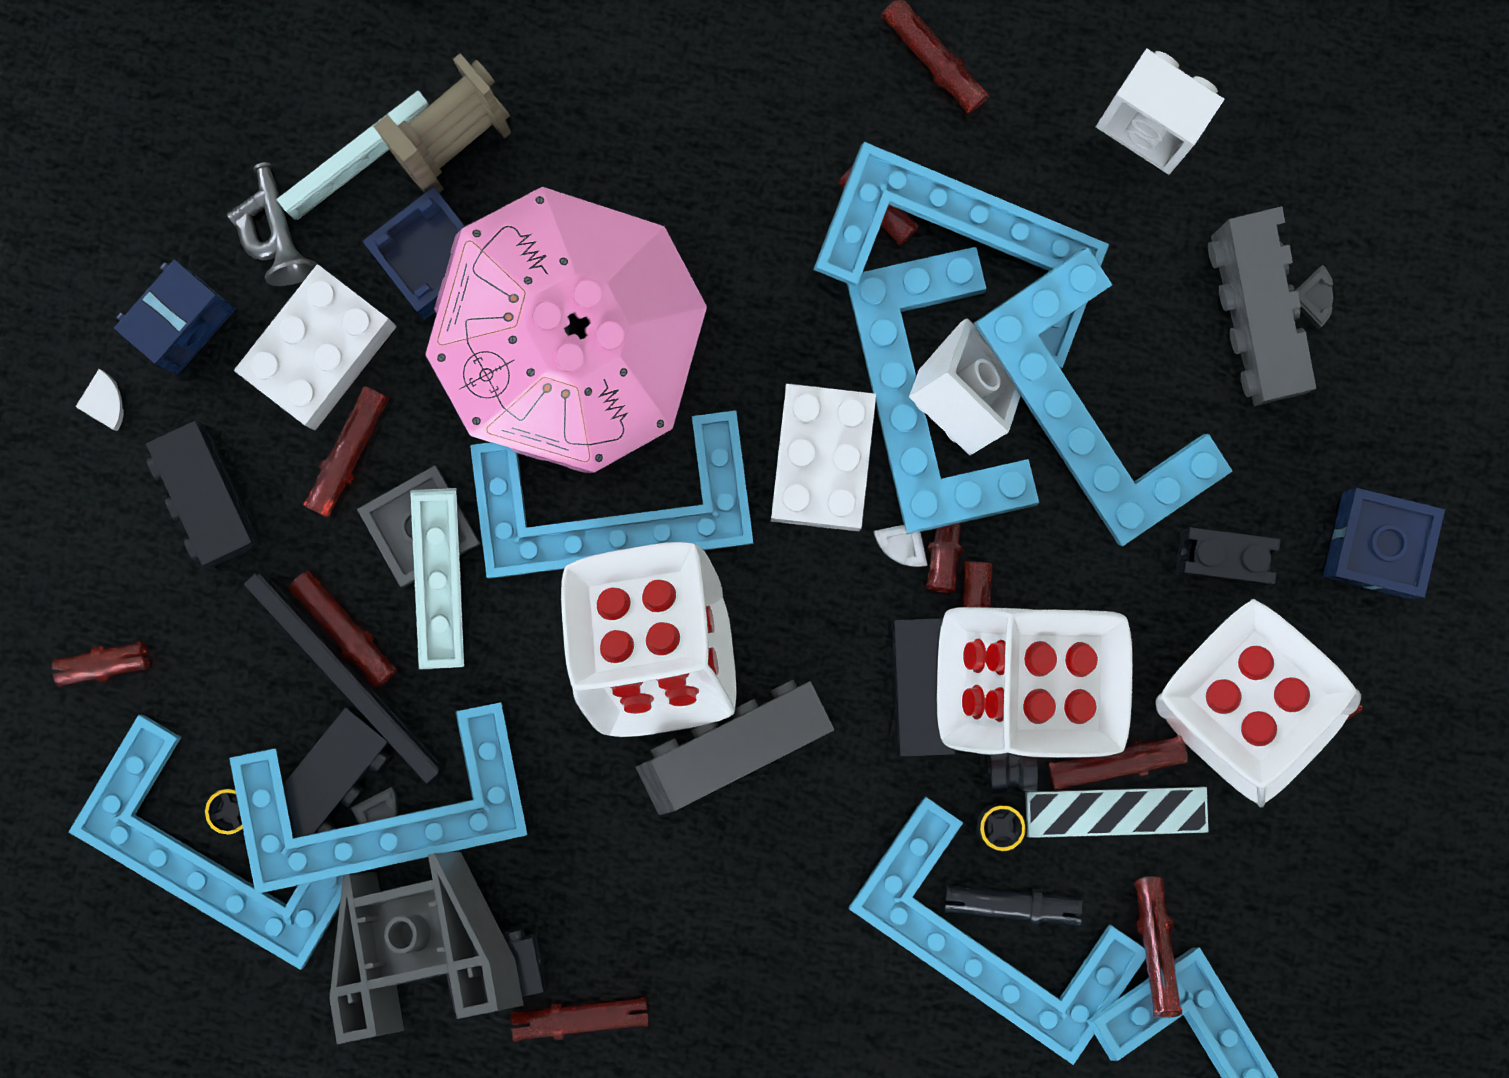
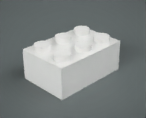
(1160, 110)
(315, 347)
(823, 457)

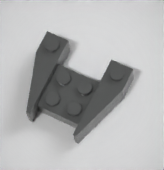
(413, 937)

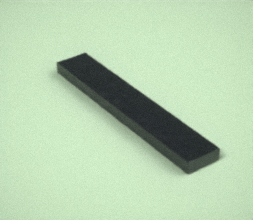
(345, 677)

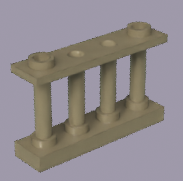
(445, 125)

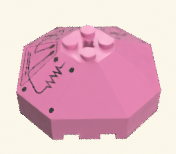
(505, 341)

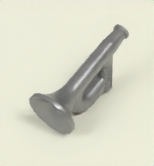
(288, 264)

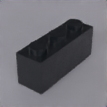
(201, 495)
(916, 687)
(333, 772)

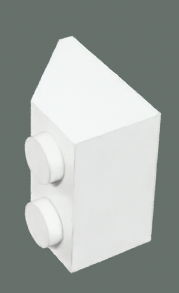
(966, 390)

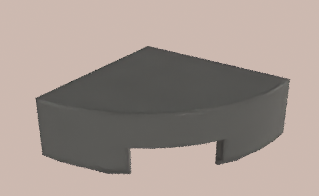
(1317, 297)
(377, 807)

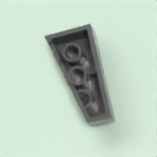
(1262, 306)
(734, 748)

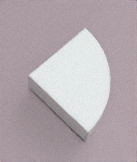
(103, 400)
(902, 547)

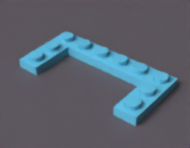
(887, 179)
(1013, 337)
(922, 494)
(519, 550)
(113, 828)
(287, 861)
(1206, 1008)
(1056, 1022)

